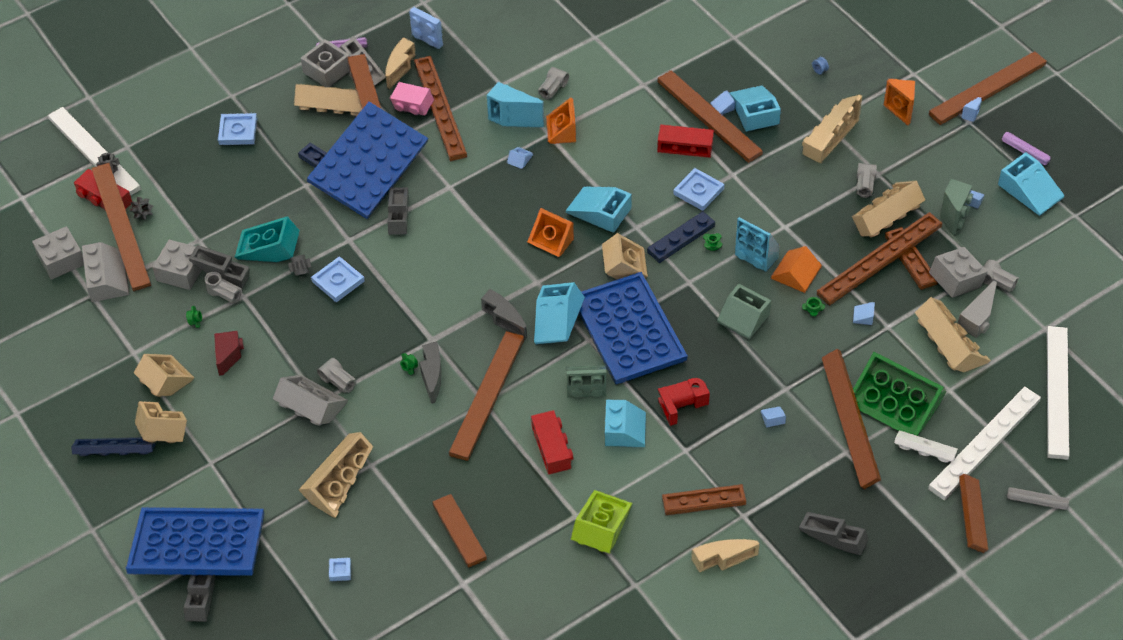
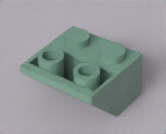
(955, 205)
(744, 311)
(586, 381)

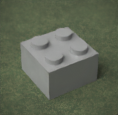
(325, 63)
(58, 252)
(174, 265)
(958, 272)

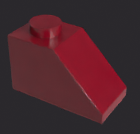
(227, 350)

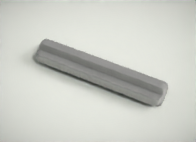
(1038, 498)

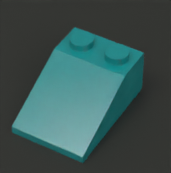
(268, 241)

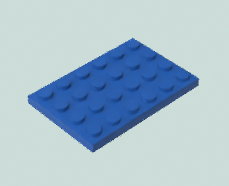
(367, 160)
(630, 328)
(196, 541)

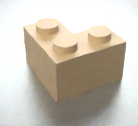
(158, 424)

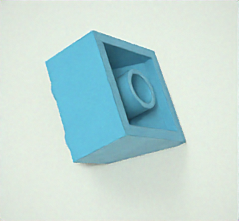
(624, 424)

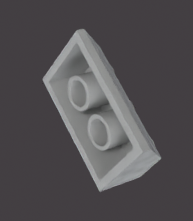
(104, 272)
(308, 399)

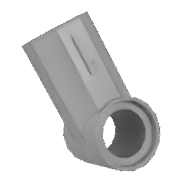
(555, 79)
(866, 177)
(1003, 278)
(219, 287)
(334, 373)

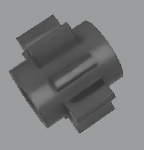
(109, 158)
(136, 209)
(299, 265)

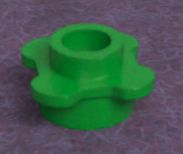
(712, 241)
(813, 306)
(194, 317)
(409, 363)

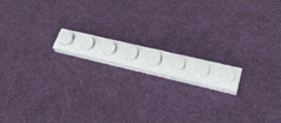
(984, 443)

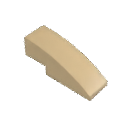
(399, 61)
(724, 553)

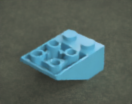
(514, 107)
(756, 108)
(1030, 184)
(601, 206)
(755, 245)
(556, 312)

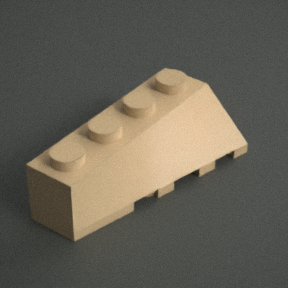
(327, 98)
(832, 129)
(888, 208)
(949, 336)
(333, 478)

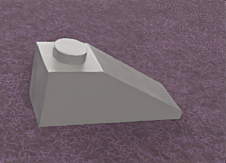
(354, 48)
(977, 315)

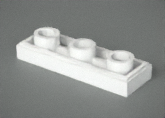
(925, 447)

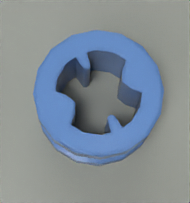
(820, 65)

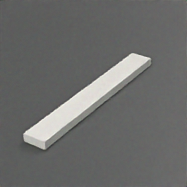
(89, 146)
(1057, 393)

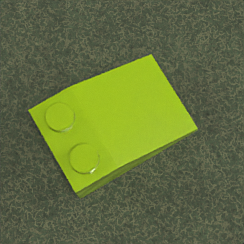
(600, 521)

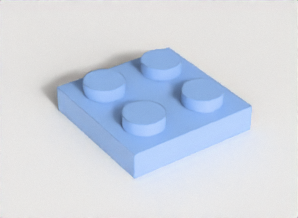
(426, 28)
(237, 129)
(698, 189)
(337, 279)

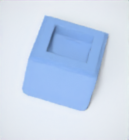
(723, 103)
(971, 110)
(519, 157)
(977, 199)
(864, 313)
(773, 416)

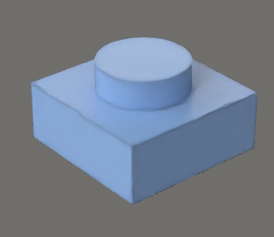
(340, 569)

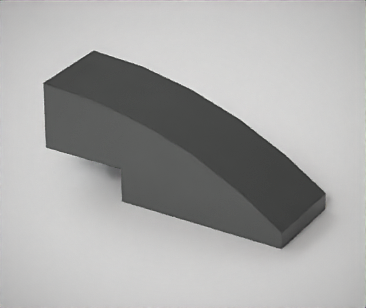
(398, 211)
(214, 261)
(503, 313)
(431, 369)
(834, 532)
(199, 597)

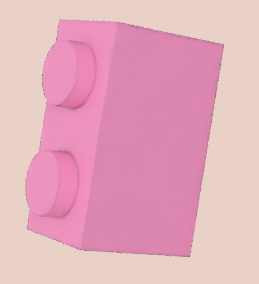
(411, 99)

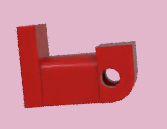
(682, 395)

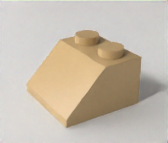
(623, 257)
(162, 374)

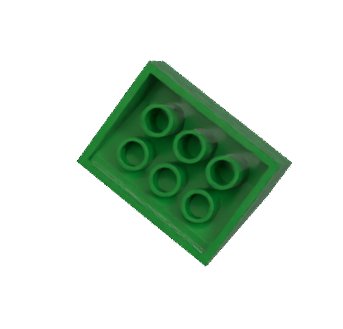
(897, 395)

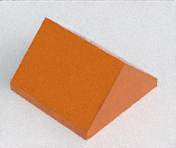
(900, 98)
(561, 123)
(551, 233)
(797, 269)

